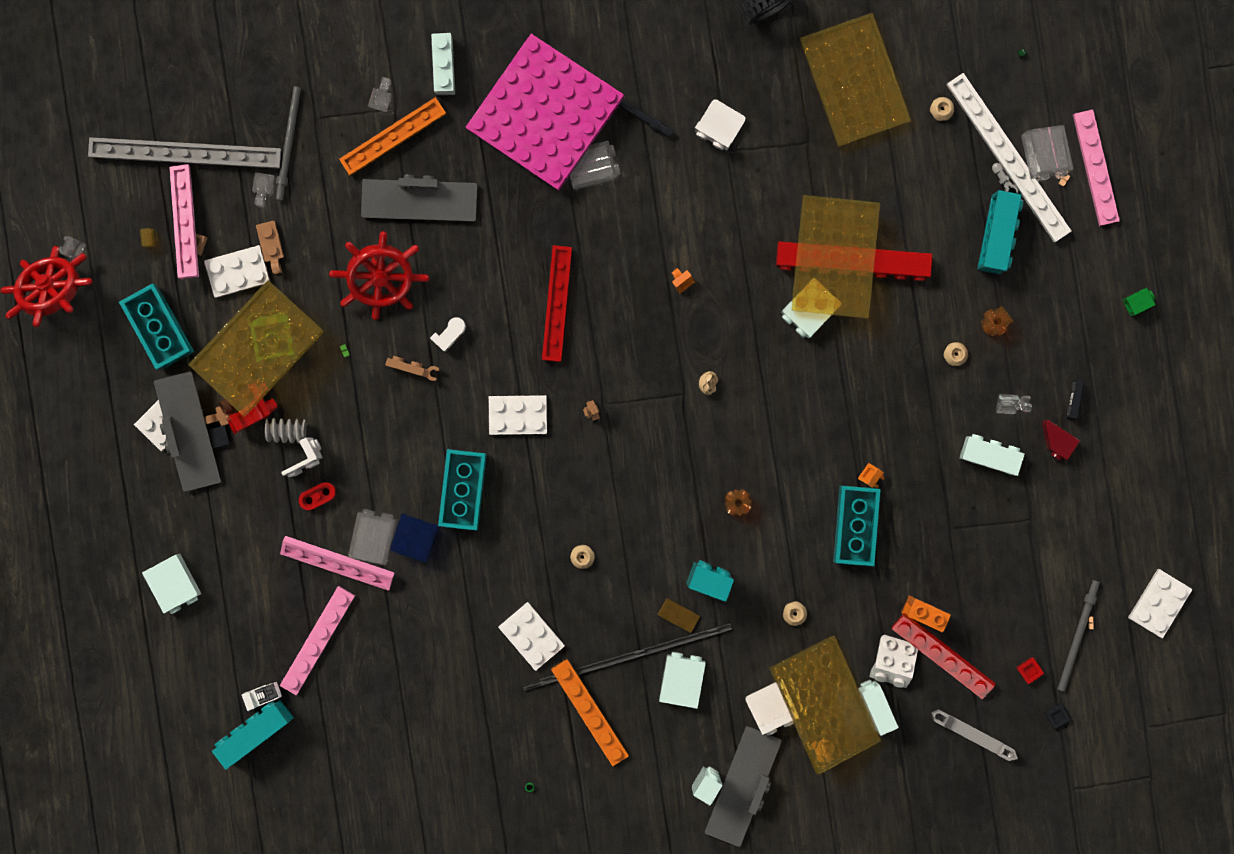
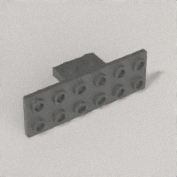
(419, 199)
(186, 431)
(743, 786)

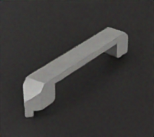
(974, 735)

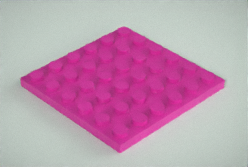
(545, 112)

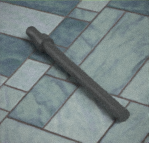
(282, 179)
(1090, 599)

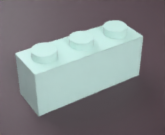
(443, 64)
(992, 455)
(707, 785)

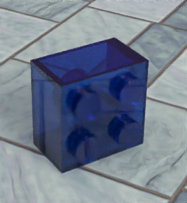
(414, 537)

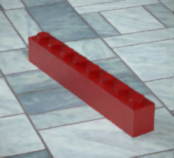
(886, 262)

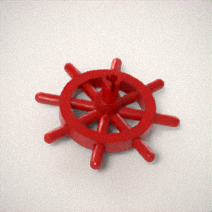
(379, 275)
(46, 286)

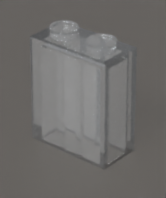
(1047, 153)
(595, 167)
(372, 537)

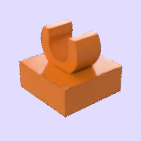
(682, 281)
(871, 475)

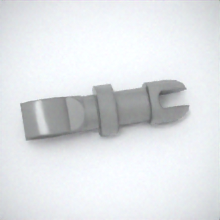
(1004, 179)

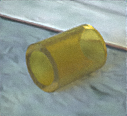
(147, 237)

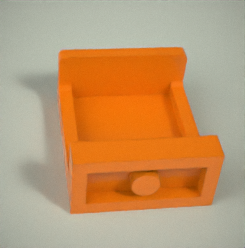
(926, 613)

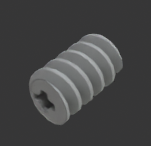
(285, 431)

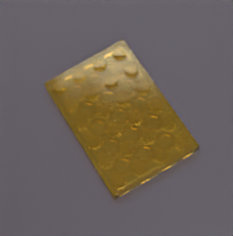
(855, 79)
(835, 256)
(256, 348)
(825, 704)

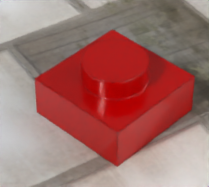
(1030, 670)

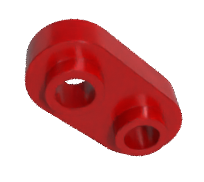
(317, 496)

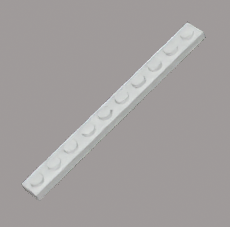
(1008, 157)

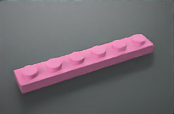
(1096, 167)
(184, 222)
(337, 563)
(317, 640)

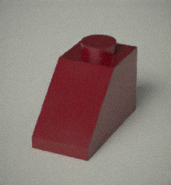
(1058, 441)

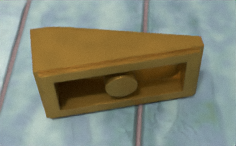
(678, 615)

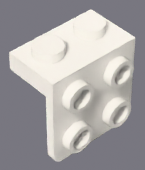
(719, 125)
(312, 450)
(894, 661)
(769, 709)

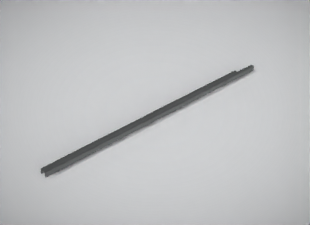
(635, 654)

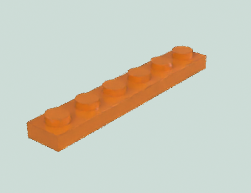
(392, 136)
(589, 712)

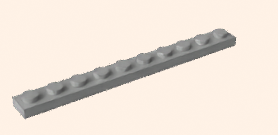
(184, 153)

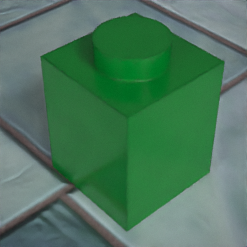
(1139, 301)

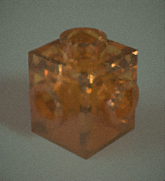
(1002, 319)
(730, 500)

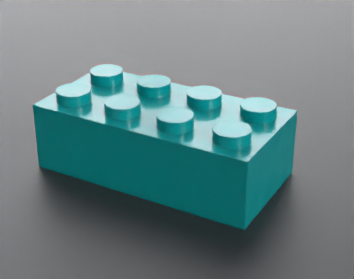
(999, 232)
(156, 327)
(462, 489)
(856, 525)
(710, 581)
(247, 737)

